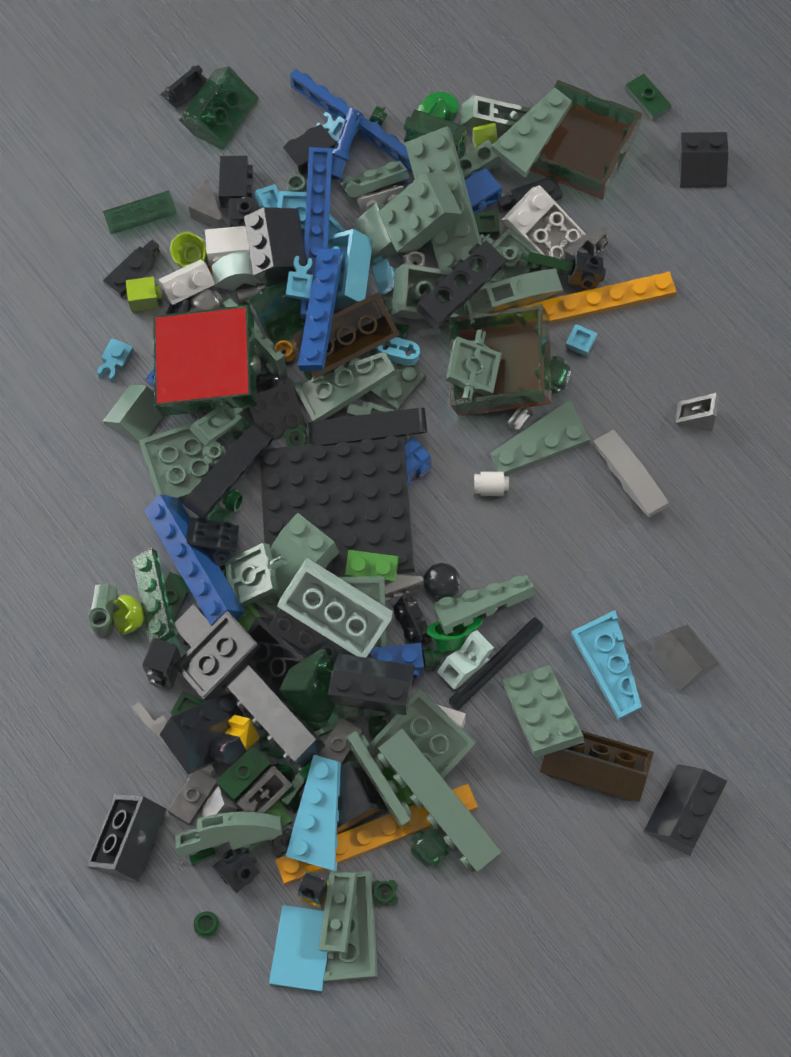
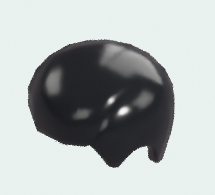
(441, 581)

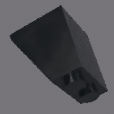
(358, 798)

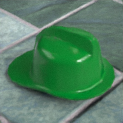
(440, 105)
(454, 640)

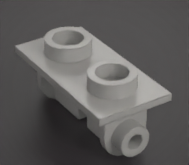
(383, 197)

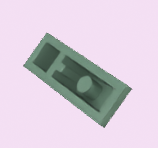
(483, 111)

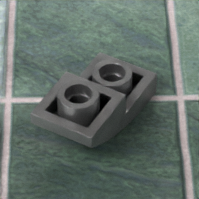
(589, 243)

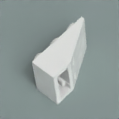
(543, 223)

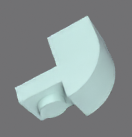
(233, 271)
(467, 661)

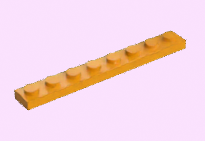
(607, 298)
(370, 837)

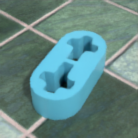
(398, 349)

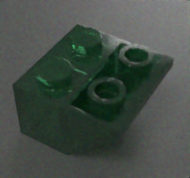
(275, 314)
(308, 687)

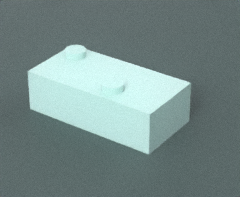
(335, 609)

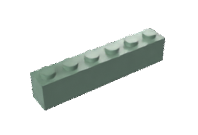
(439, 801)

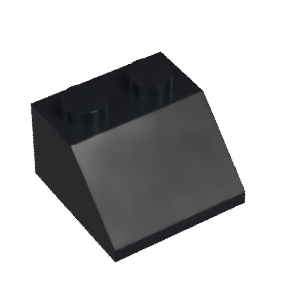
(703, 159)

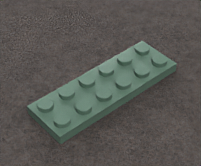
(438, 154)

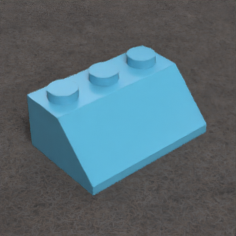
(354, 266)

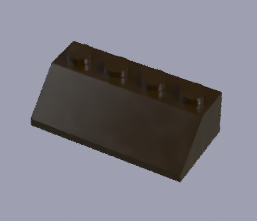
(355, 332)
(602, 765)

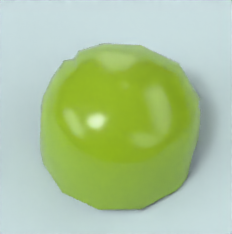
(188, 248)
(129, 615)

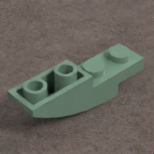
(515, 291)
(237, 828)

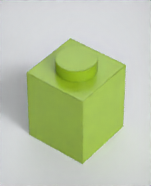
(143, 294)

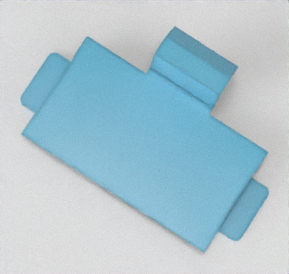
(383, 274)

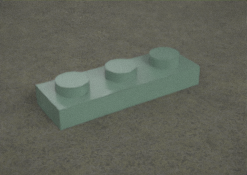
(338, 912)

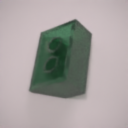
(219, 107)

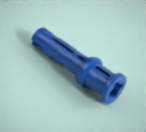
(340, 153)

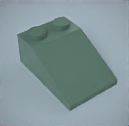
(411, 283)
(297, 542)

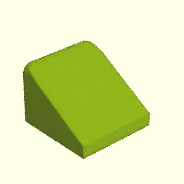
(484, 133)

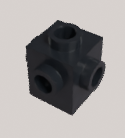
(239, 208)
(586, 271)
(237, 868)

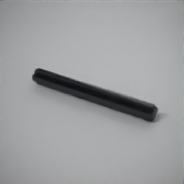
(496, 663)

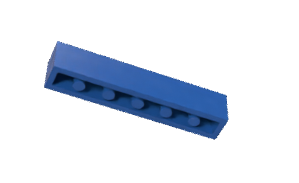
(193, 561)

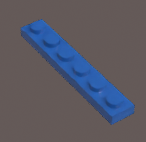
(320, 310)

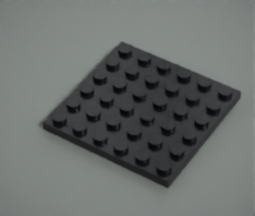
(346, 491)

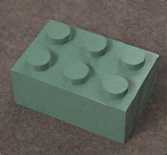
(419, 212)

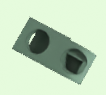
(479, 159)

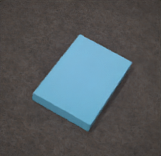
(297, 953)

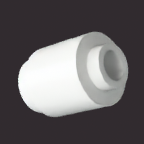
(491, 483)

